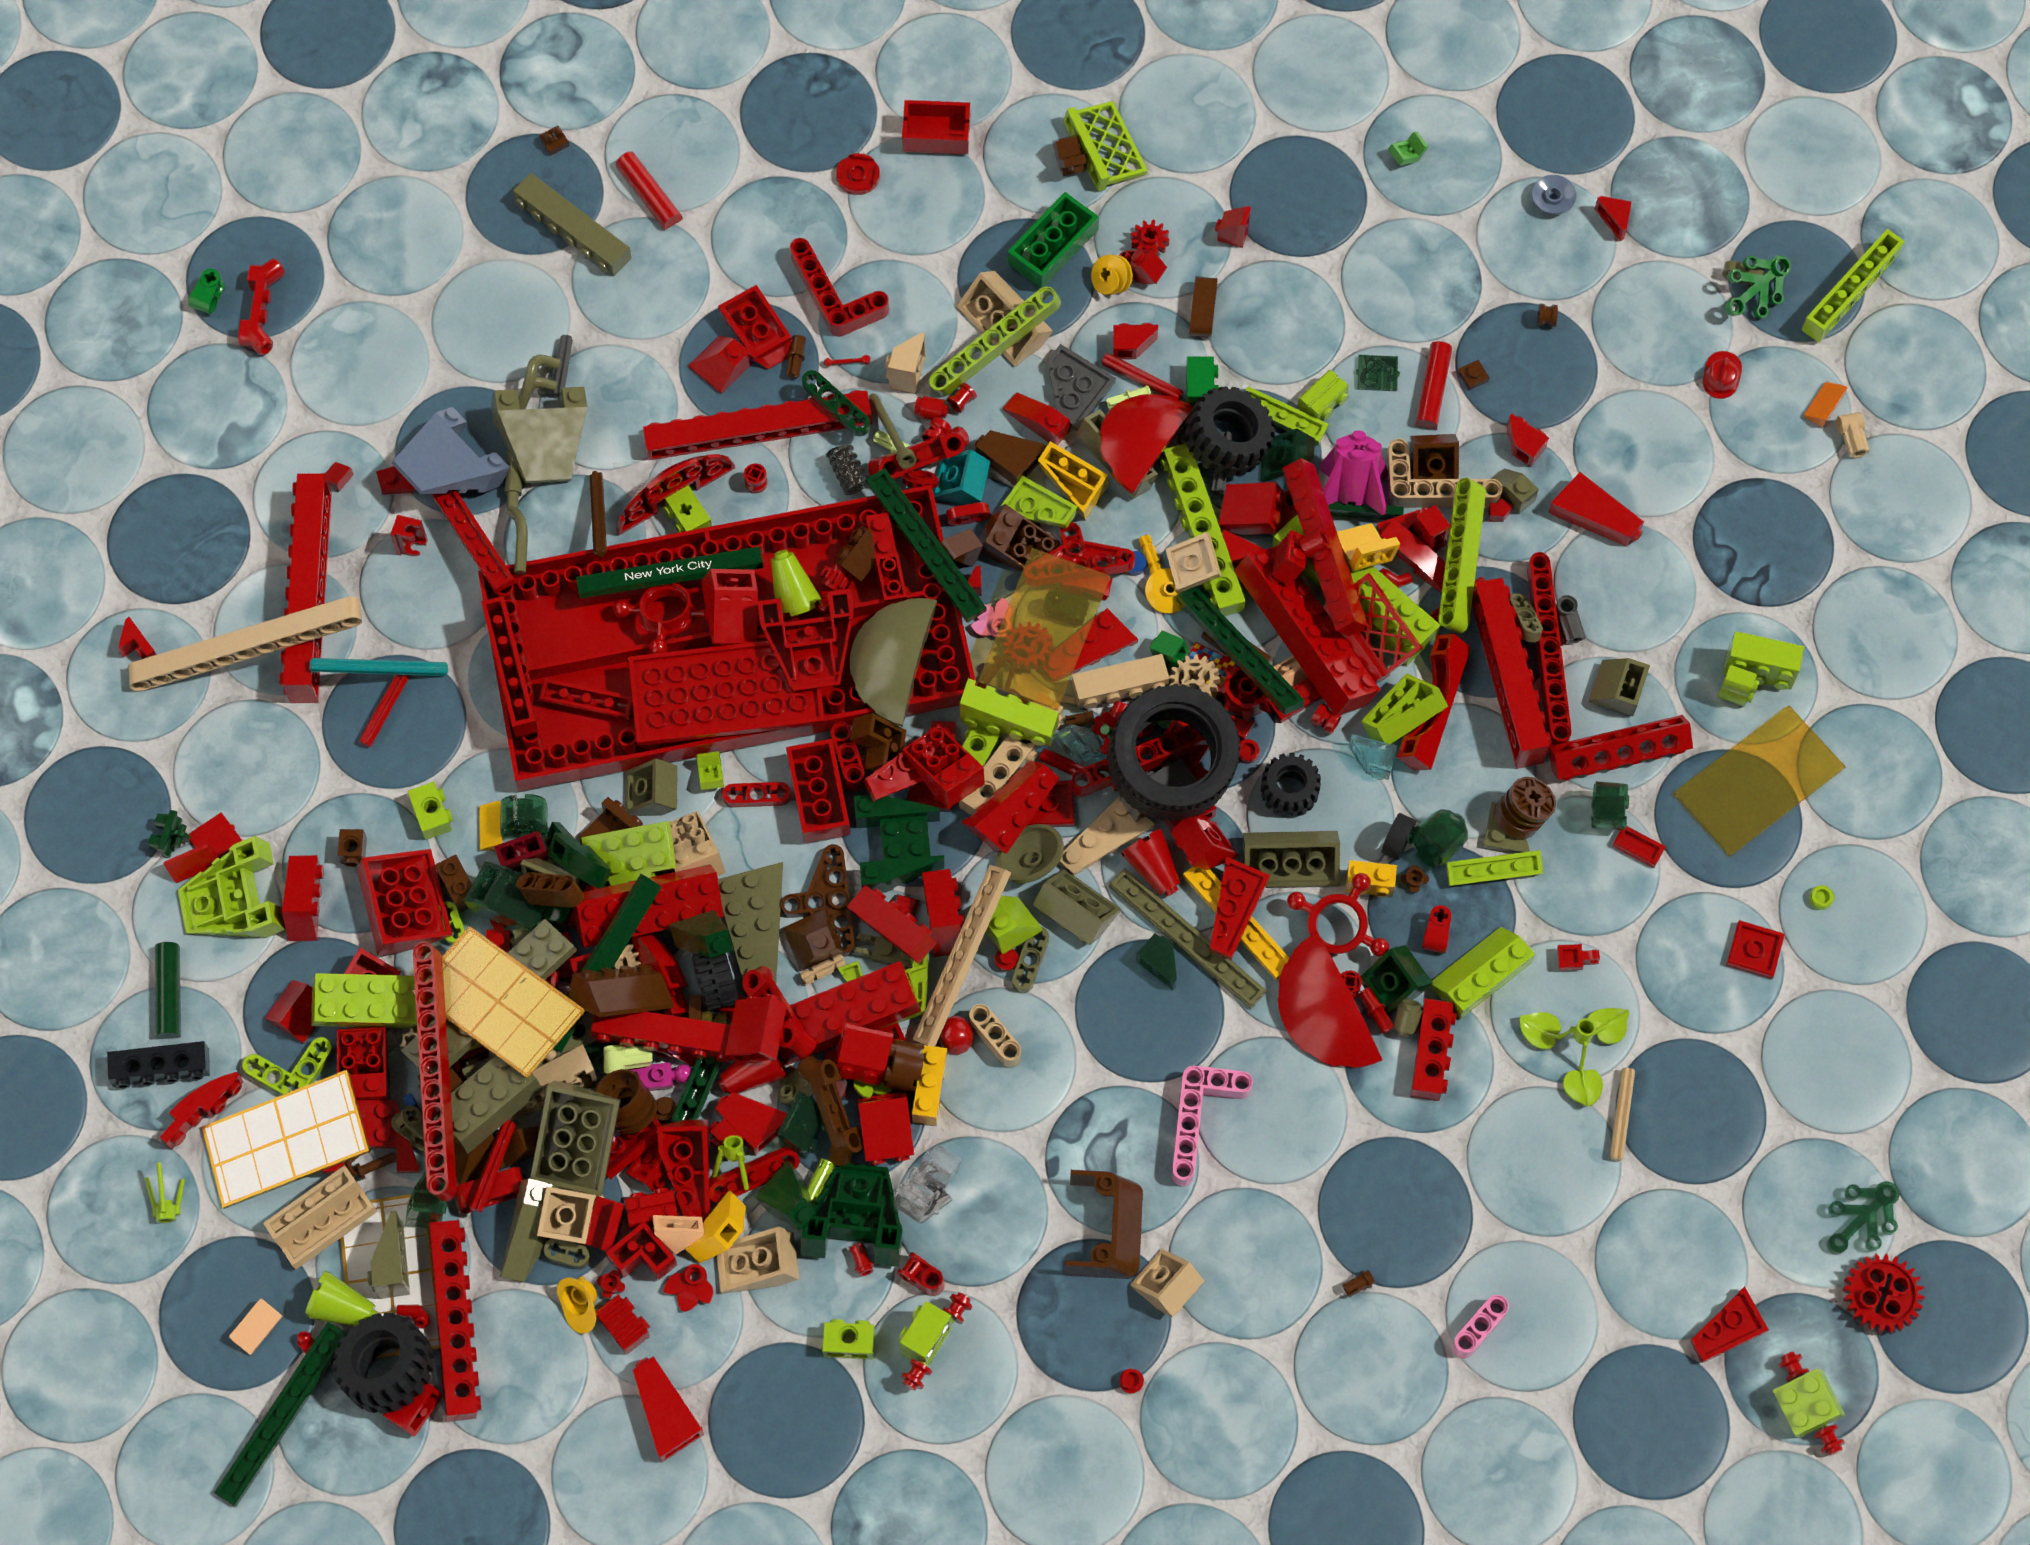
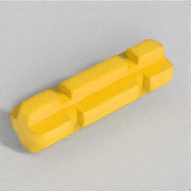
(1150, 553)

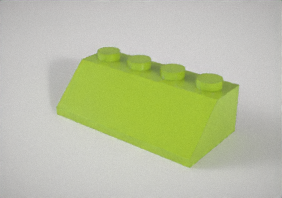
(1483, 971)

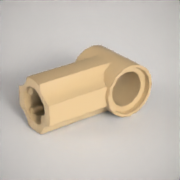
(1852, 428)

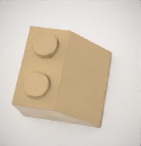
(906, 364)
(565, 1215)
(1167, 1282)

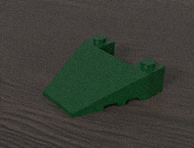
(856, 1208)

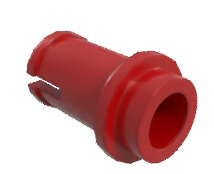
(862, 1262)

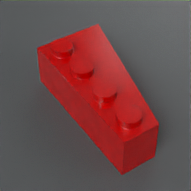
(1012, 807)

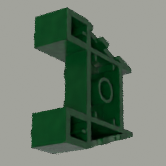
(903, 841)

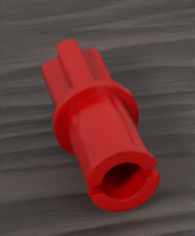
(1376, 1010)

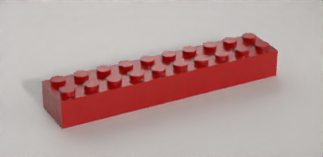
(307, 580)

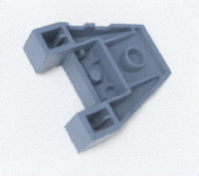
(442, 461)

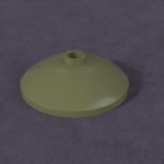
(1032, 854)

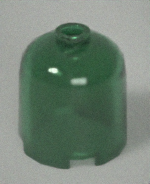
(1439, 837)

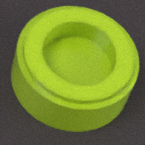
(1821, 897)

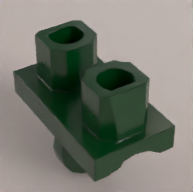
(172, 834)

